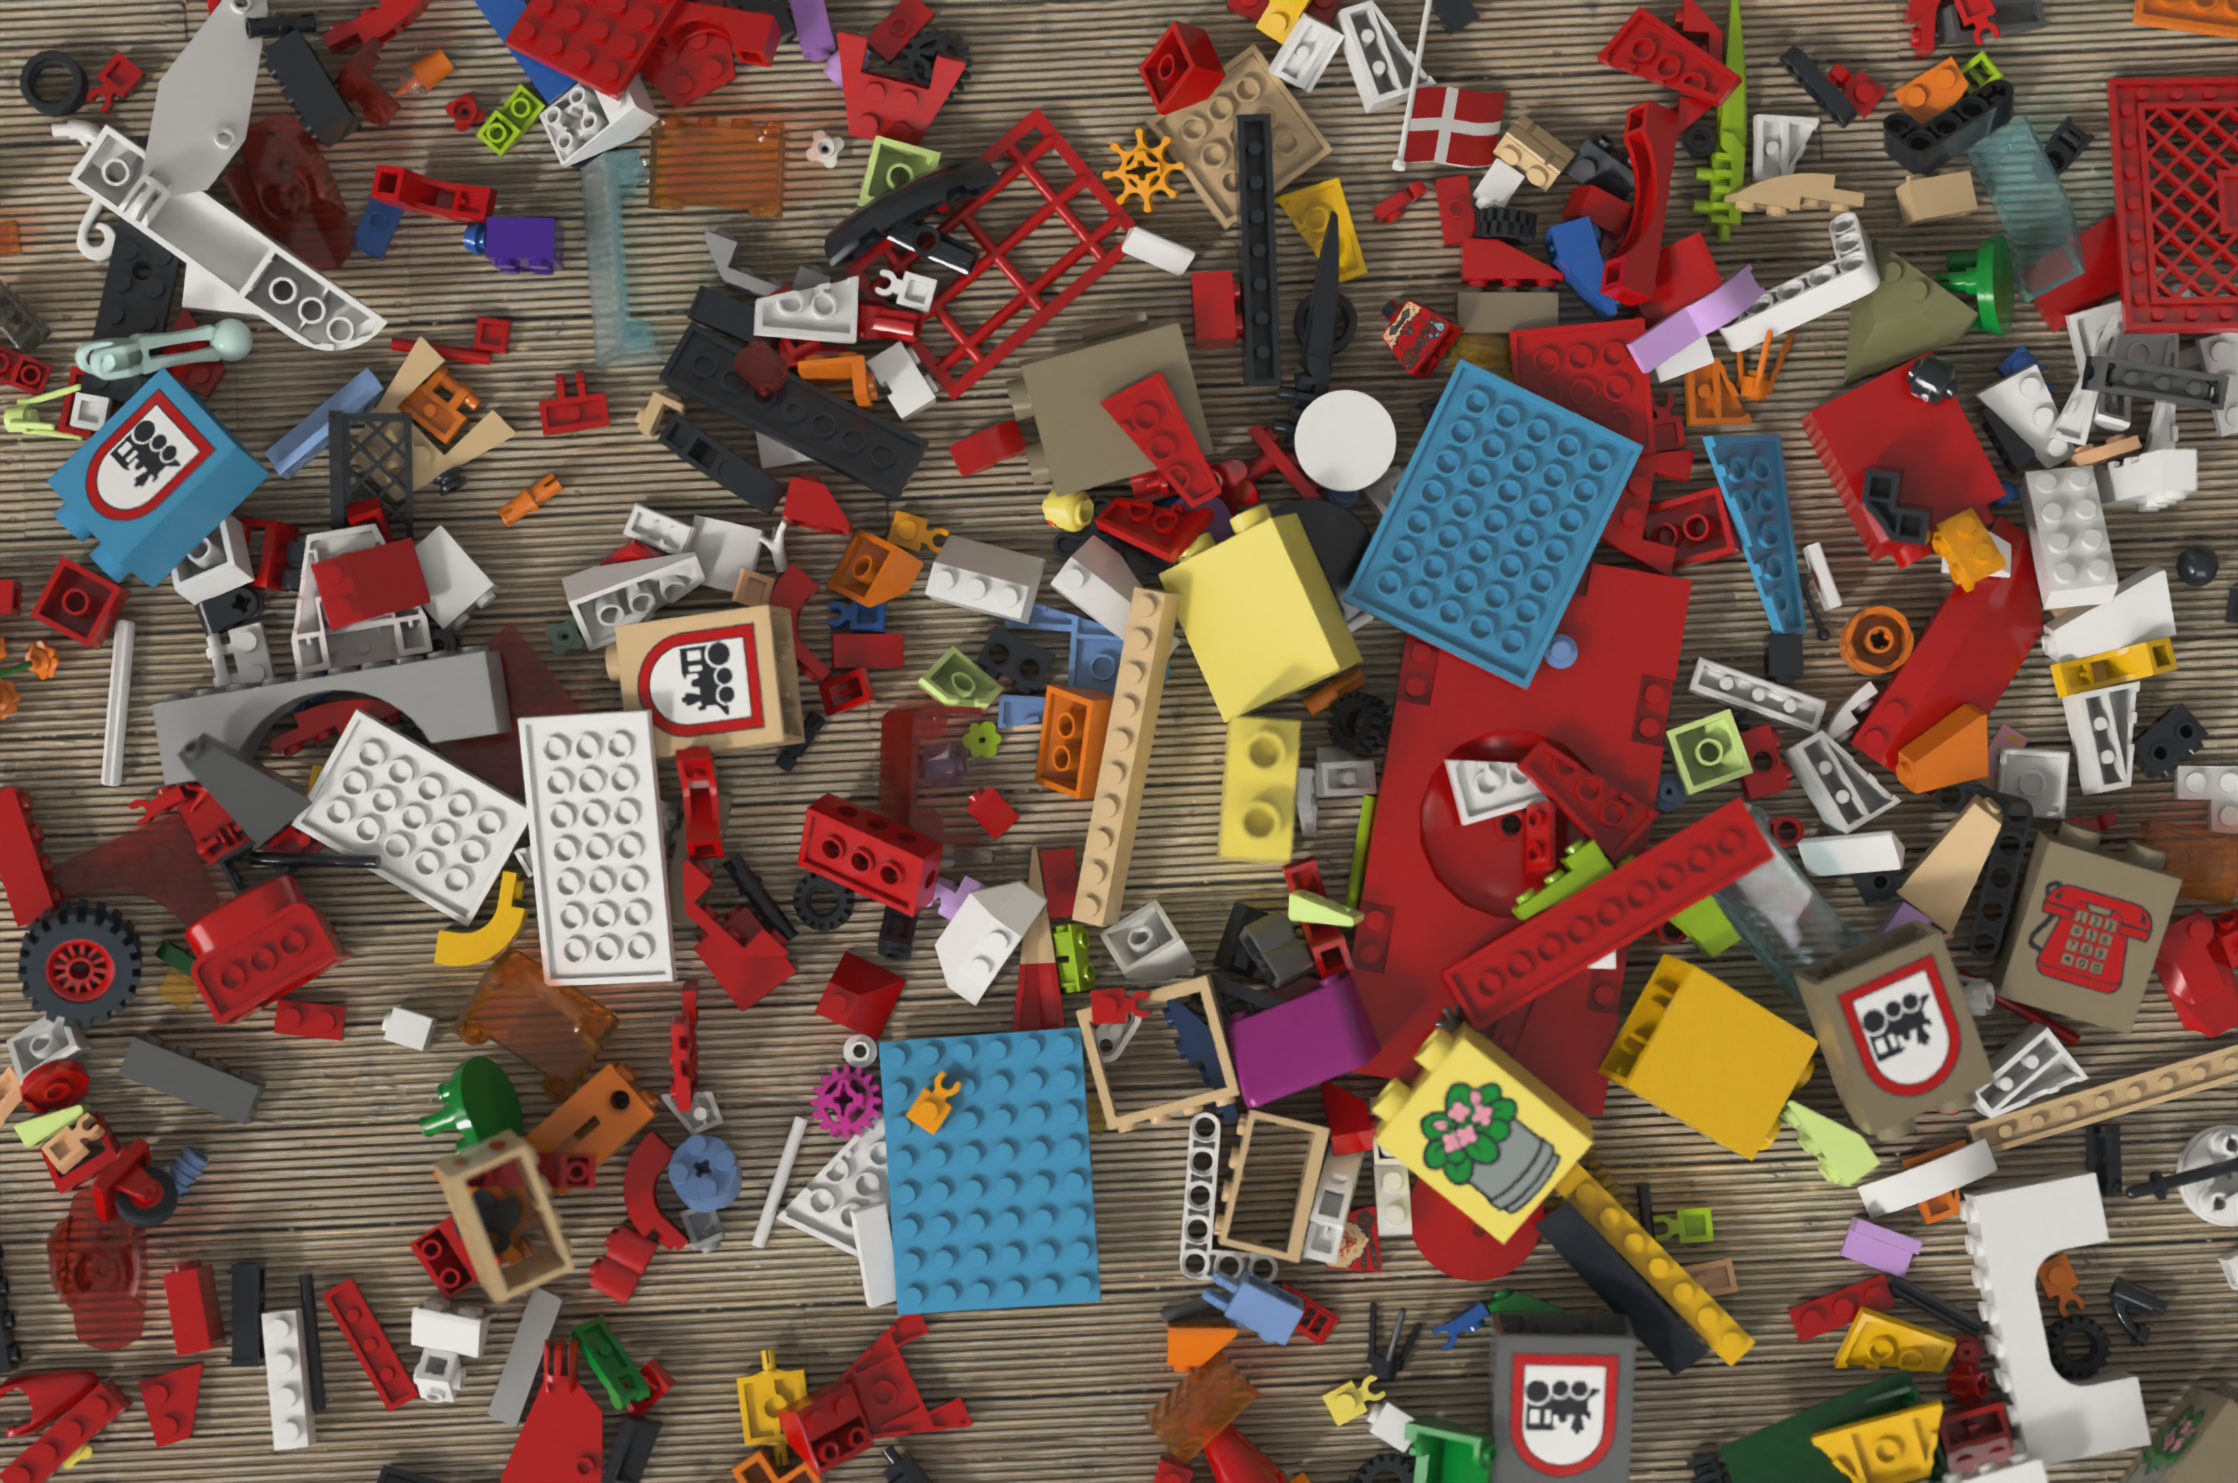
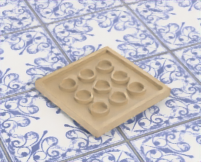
(1206, 133)

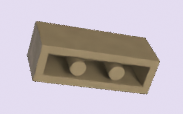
(1505, 310)

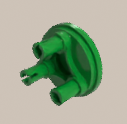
(1987, 278)
(477, 1103)

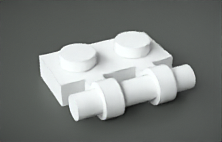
(250, 653)

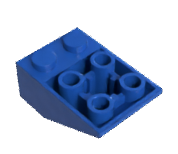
(1575, 253)

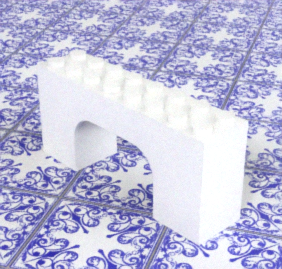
(2010, 1236)

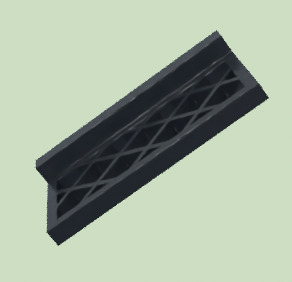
(341, 468)

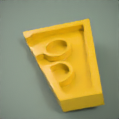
(1310, 213)
(1892, 1342)

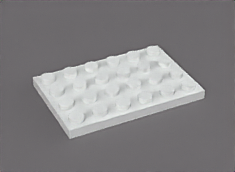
(425, 816)

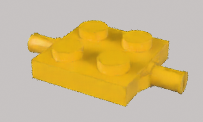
(764, 1395)

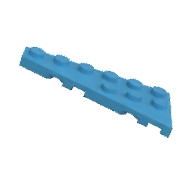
(1757, 498)

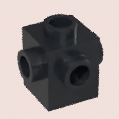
(1877, 885)

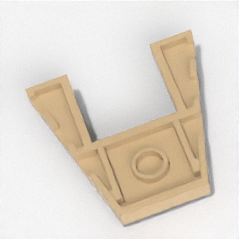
(427, 458)

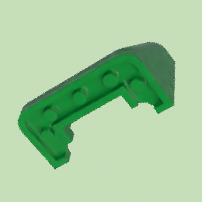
(1449, 1452)

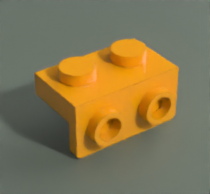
(1967, 549)

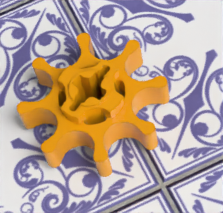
(1143, 157)

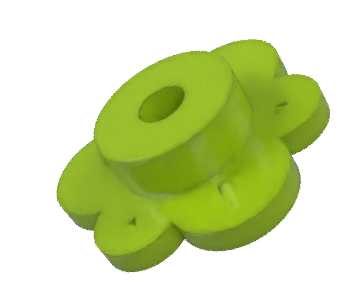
(986, 730)

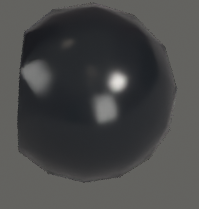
(2197, 565)

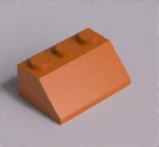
(1073, 739)

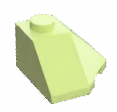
(959, 682)

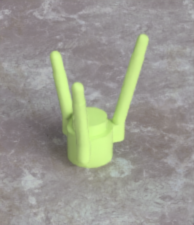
(26, 420)

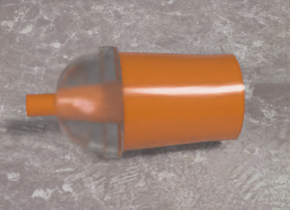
(424, 74)

